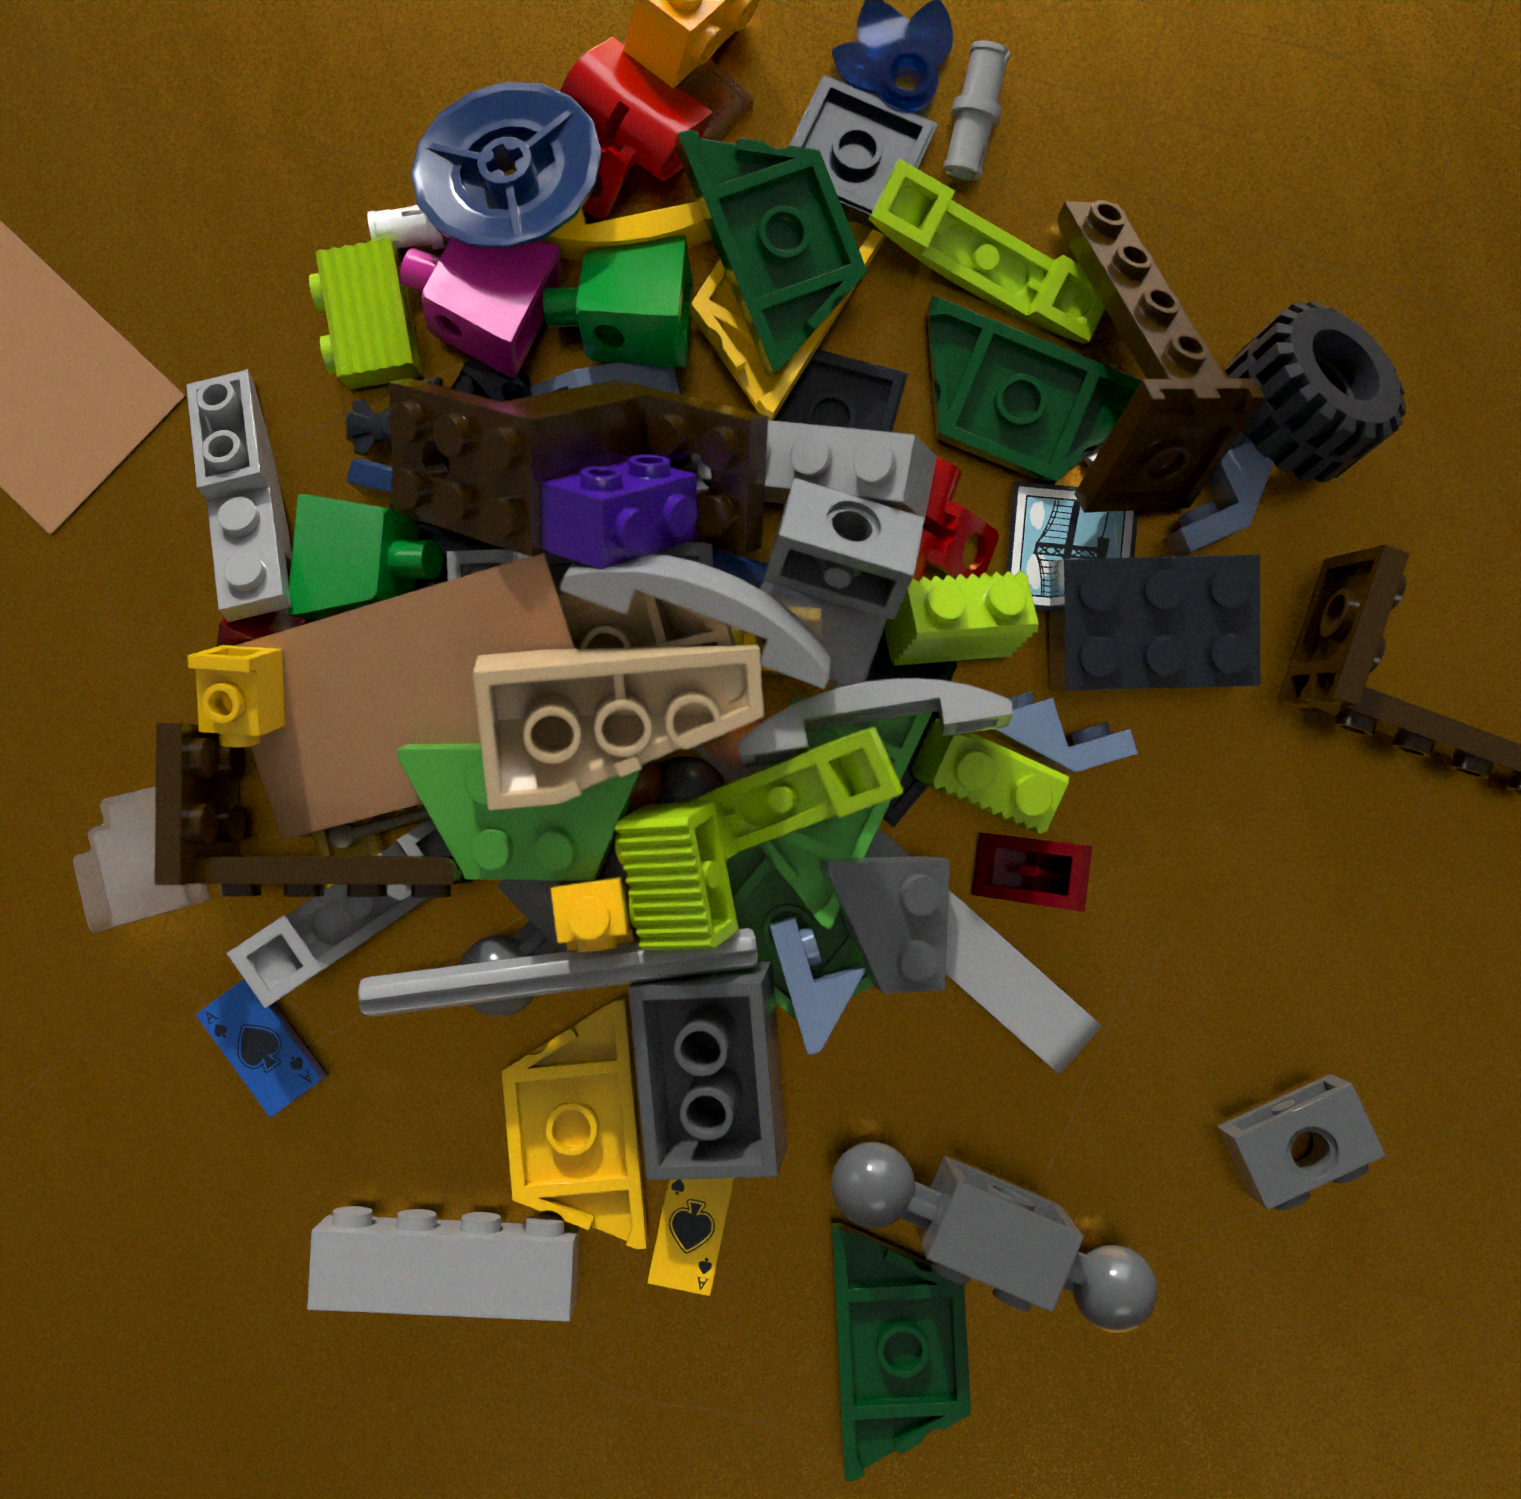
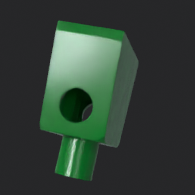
(630, 303)
(354, 557)

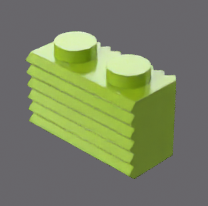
(366, 315)
(962, 619)
(990, 778)
(676, 876)

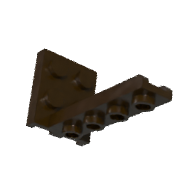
(1185, 408)
(1346, 643)
(202, 823)

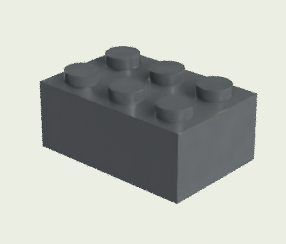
(709, 1075)

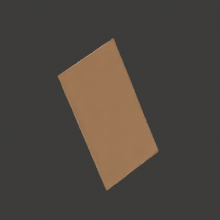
(68, 390)
(392, 680)

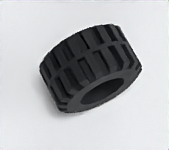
(1324, 391)

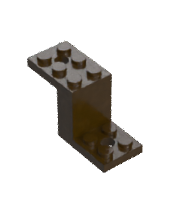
(512, 446)

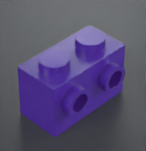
(618, 511)

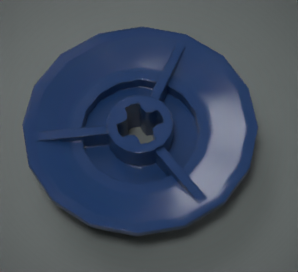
(501, 129)

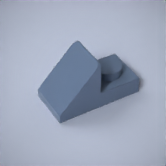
(815, 999)

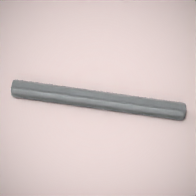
(547, 975)

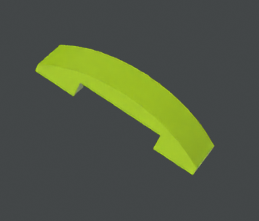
(984, 258)
(803, 791)

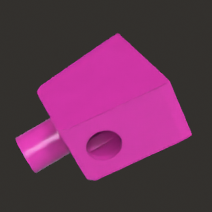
(485, 297)

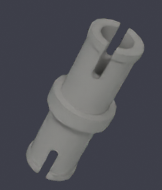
(976, 110)

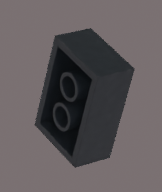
(1154, 622)

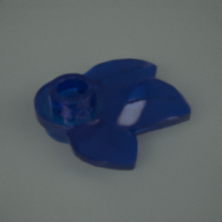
(896, 47)

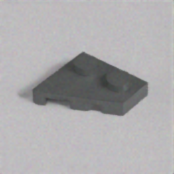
(896, 916)

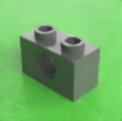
(845, 549)
(1264, 1138)

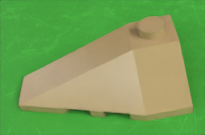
(593, 714)

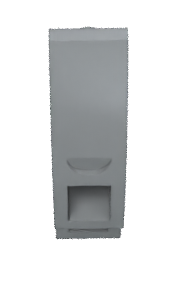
(242, 496)

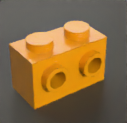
(682, 34)

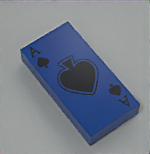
(261, 1047)

